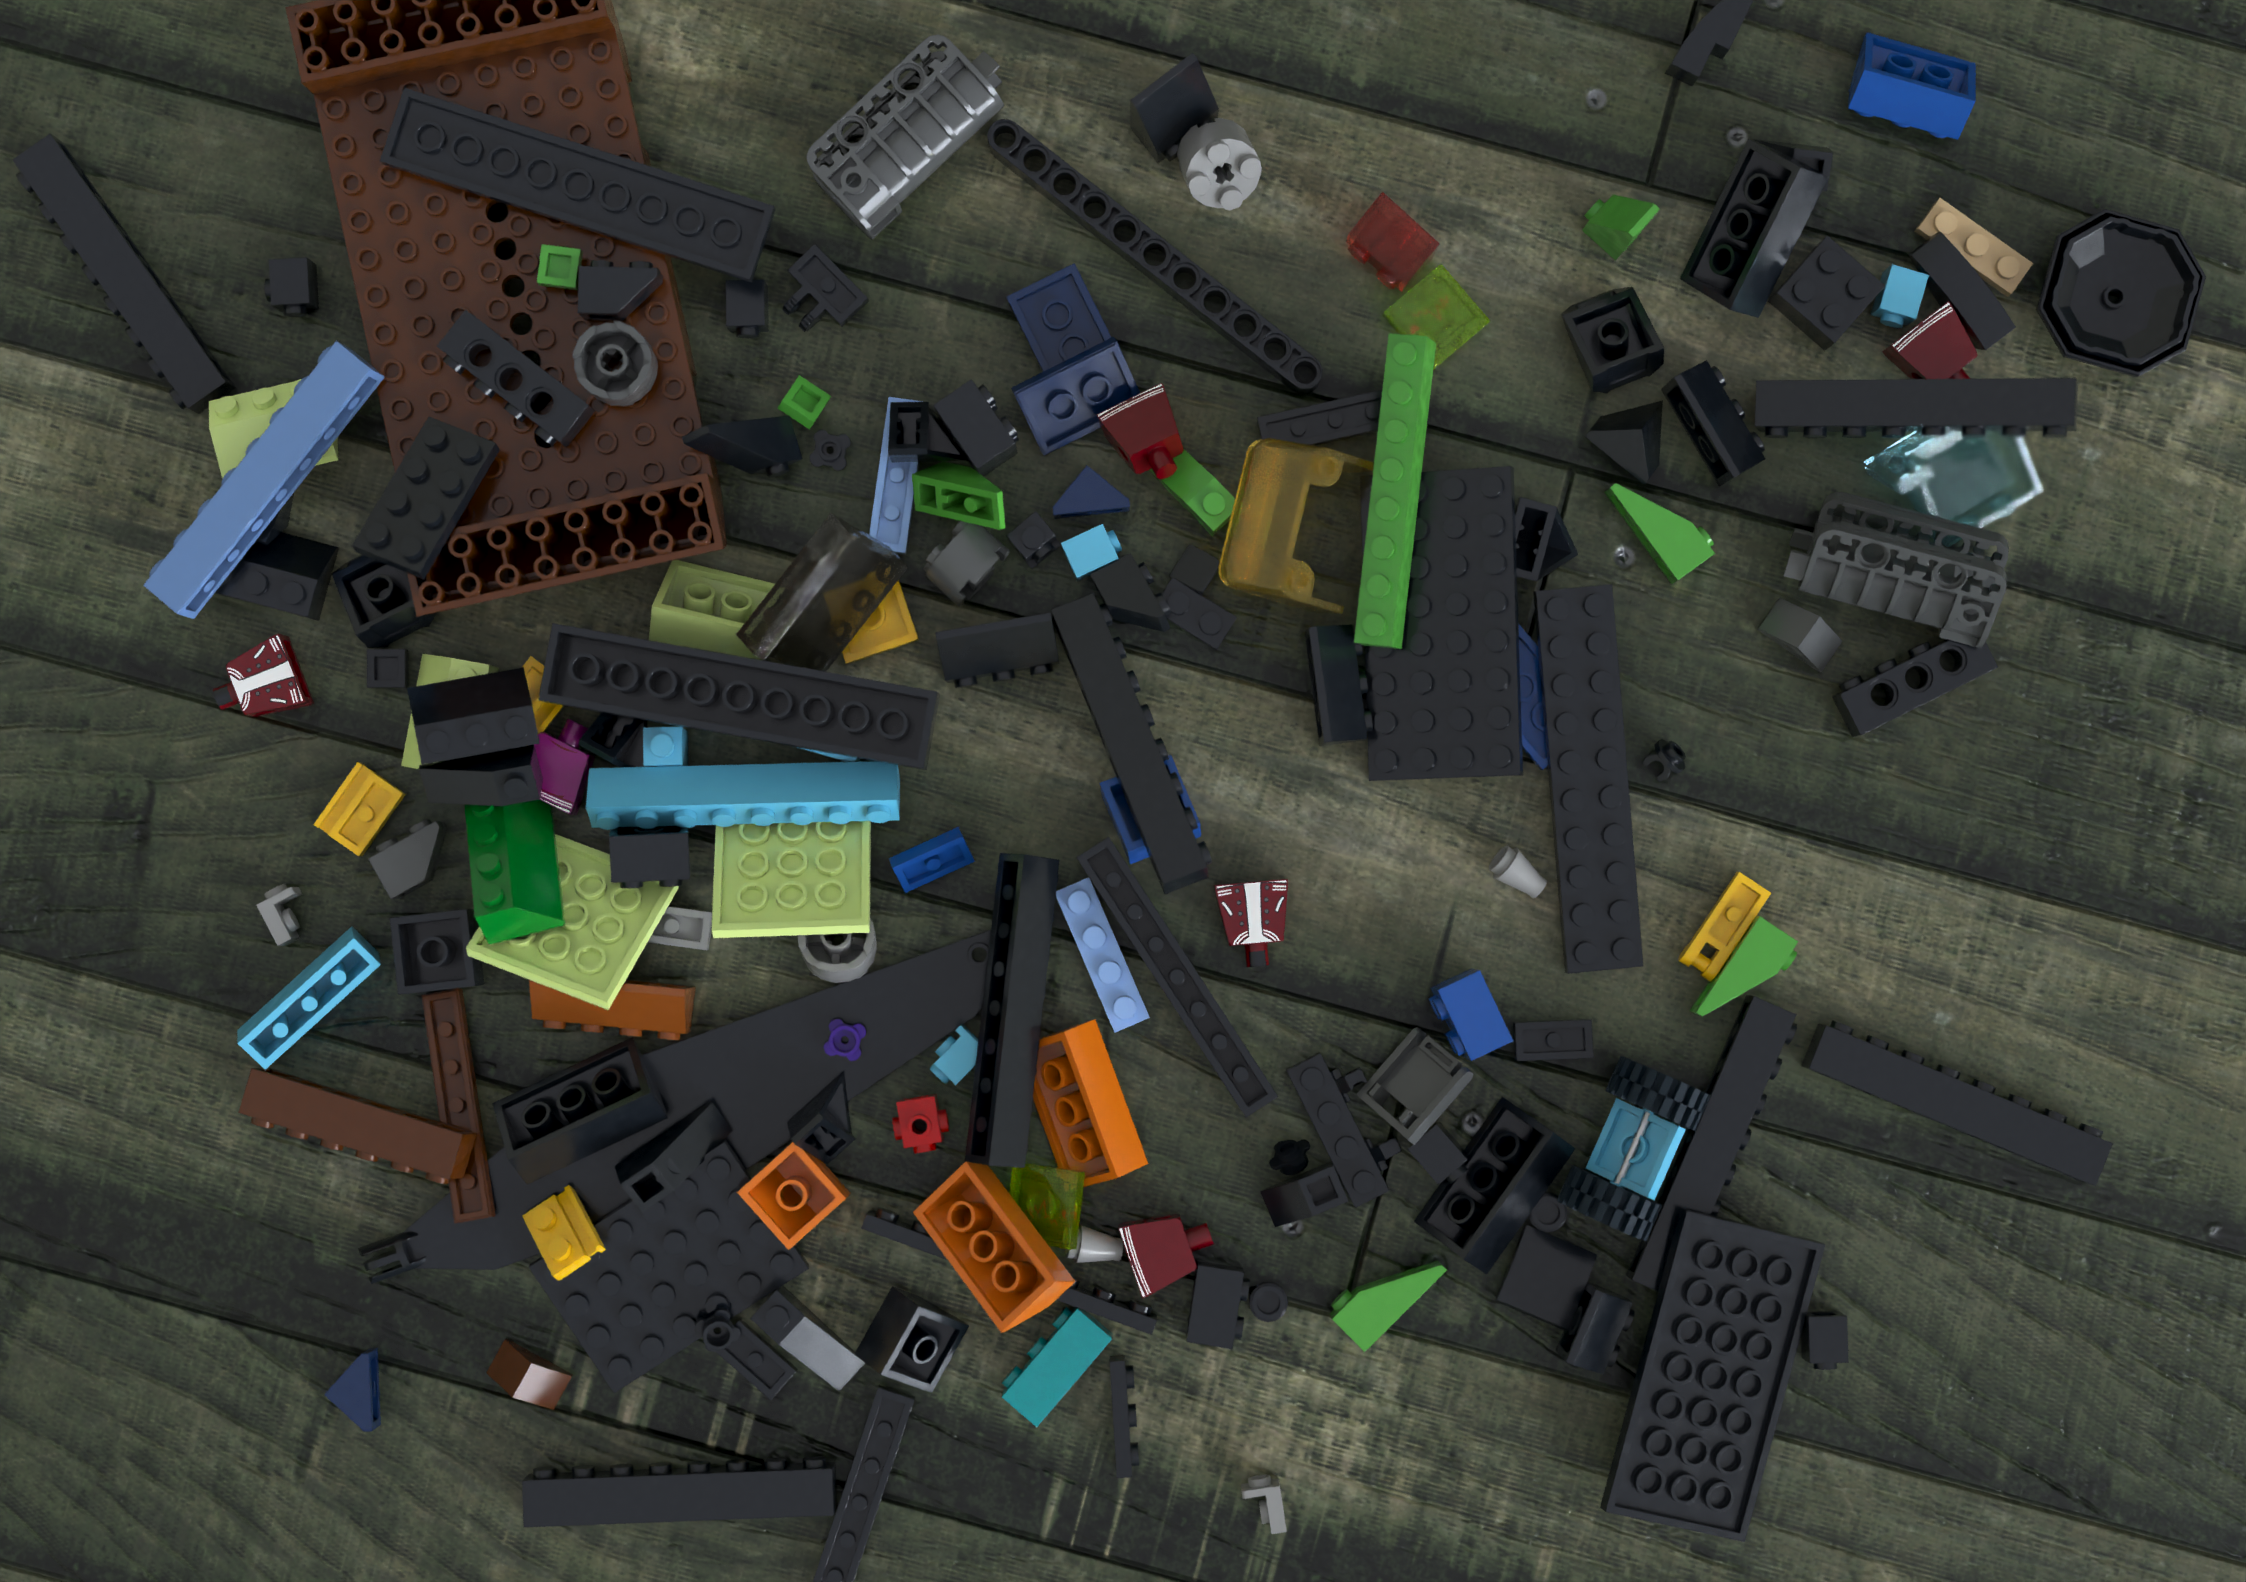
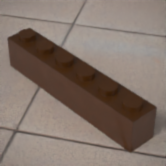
(358, 1124)

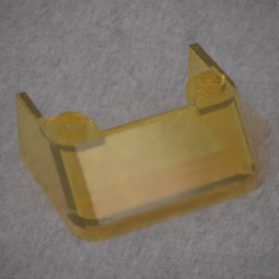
(1269, 517)

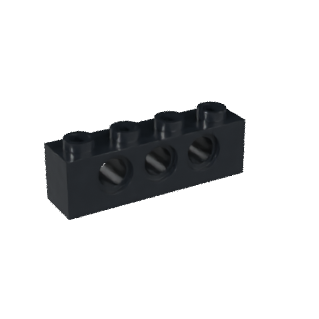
(471, 336)
(1864, 715)

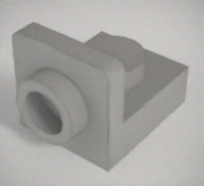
(279, 920)
(1272, 1507)

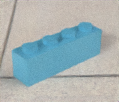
(308, 997)

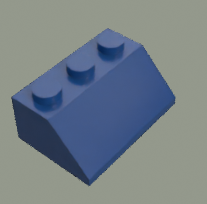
(1913, 86)

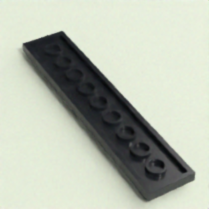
(577, 185)
(1588, 778)

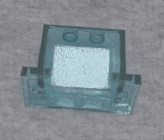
(1959, 476)

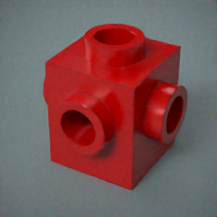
(922, 1108)

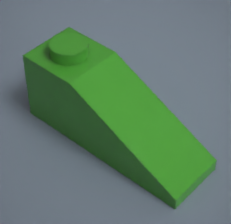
(1618, 222)
(1199, 493)
(958, 494)
(1666, 536)
(1754, 960)
(1377, 1305)

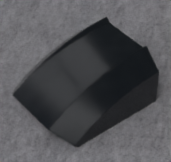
(1613, 339)
(378, 601)

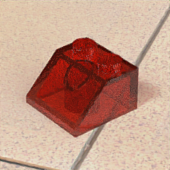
(1391, 243)

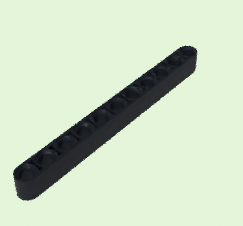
(1145, 240)

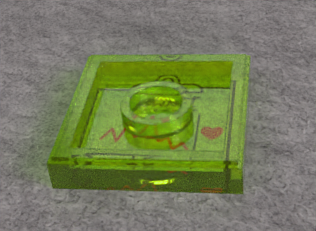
(1440, 311)
(1050, 1201)

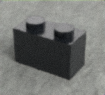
(1216, 1305)

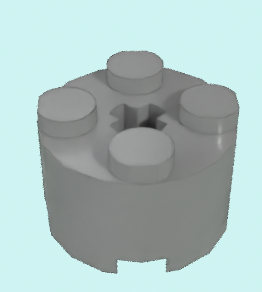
(1219, 164)
(842, 961)

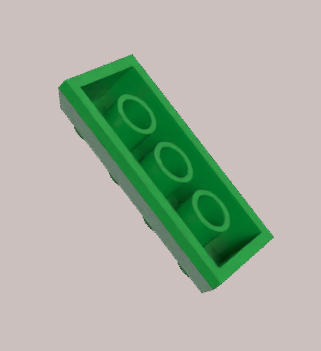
(514, 869)

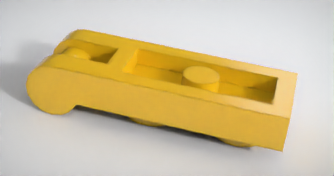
(1725, 925)

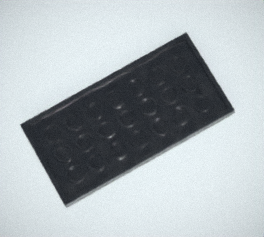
(1454, 687)
(1712, 1375)

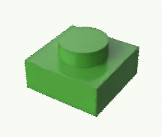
(559, 267)
(804, 402)

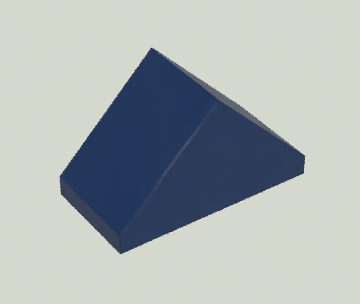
(1090, 496)
(358, 1391)

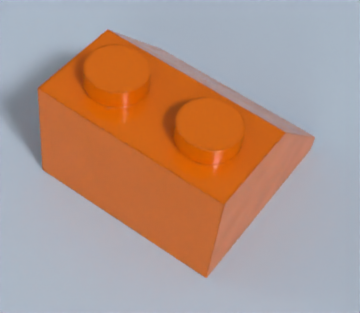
(793, 1194)

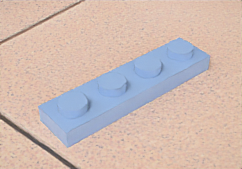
(893, 495)
(1102, 955)

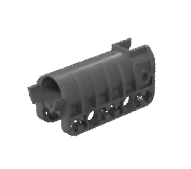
(904, 137)
(1901, 571)

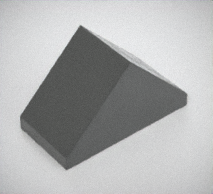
(1801, 633)

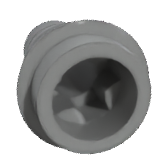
(1516, 871)
(1095, 1247)

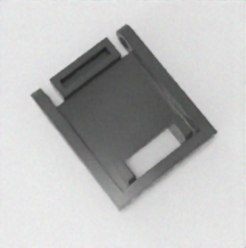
(1421, 1079)

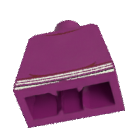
(564, 767)

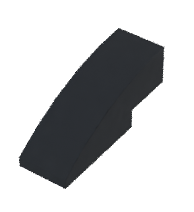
(1710, 36)
(1956, 281)

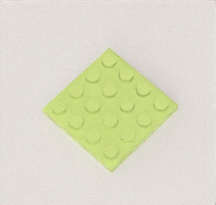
(791, 879)
(600, 935)

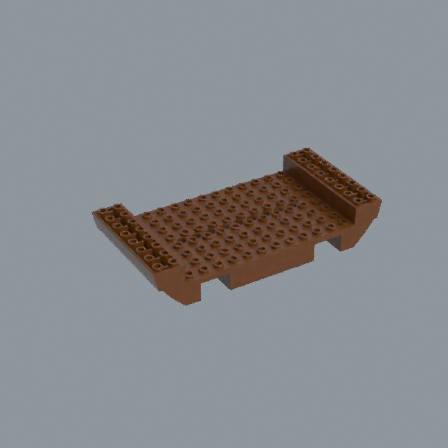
(427, 253)

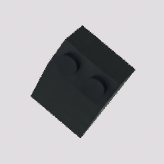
(1171, 107)

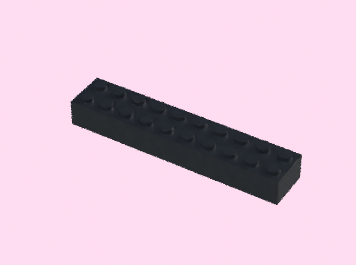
(739, 696)

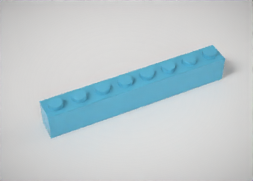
(743, 794)

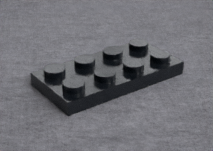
(426, 497)

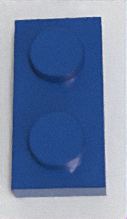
(931, 859)

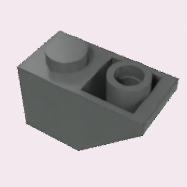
(412, 861)

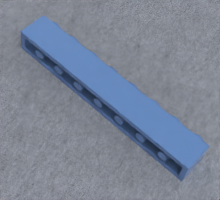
(263, 480)

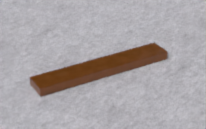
(458, 1098)

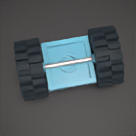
(1634, 1149)

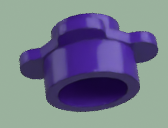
(836, 1046)

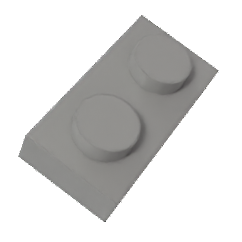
(684, 928)

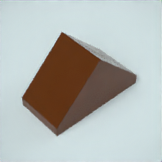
(528, 1375)

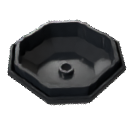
(2155, 284)

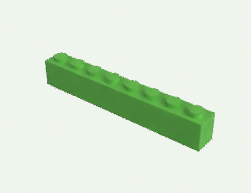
(1395, 491)

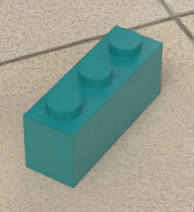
(1055, 1364)

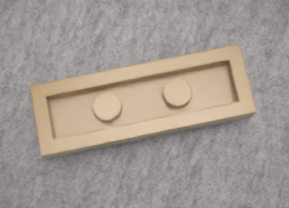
(1987, 254)

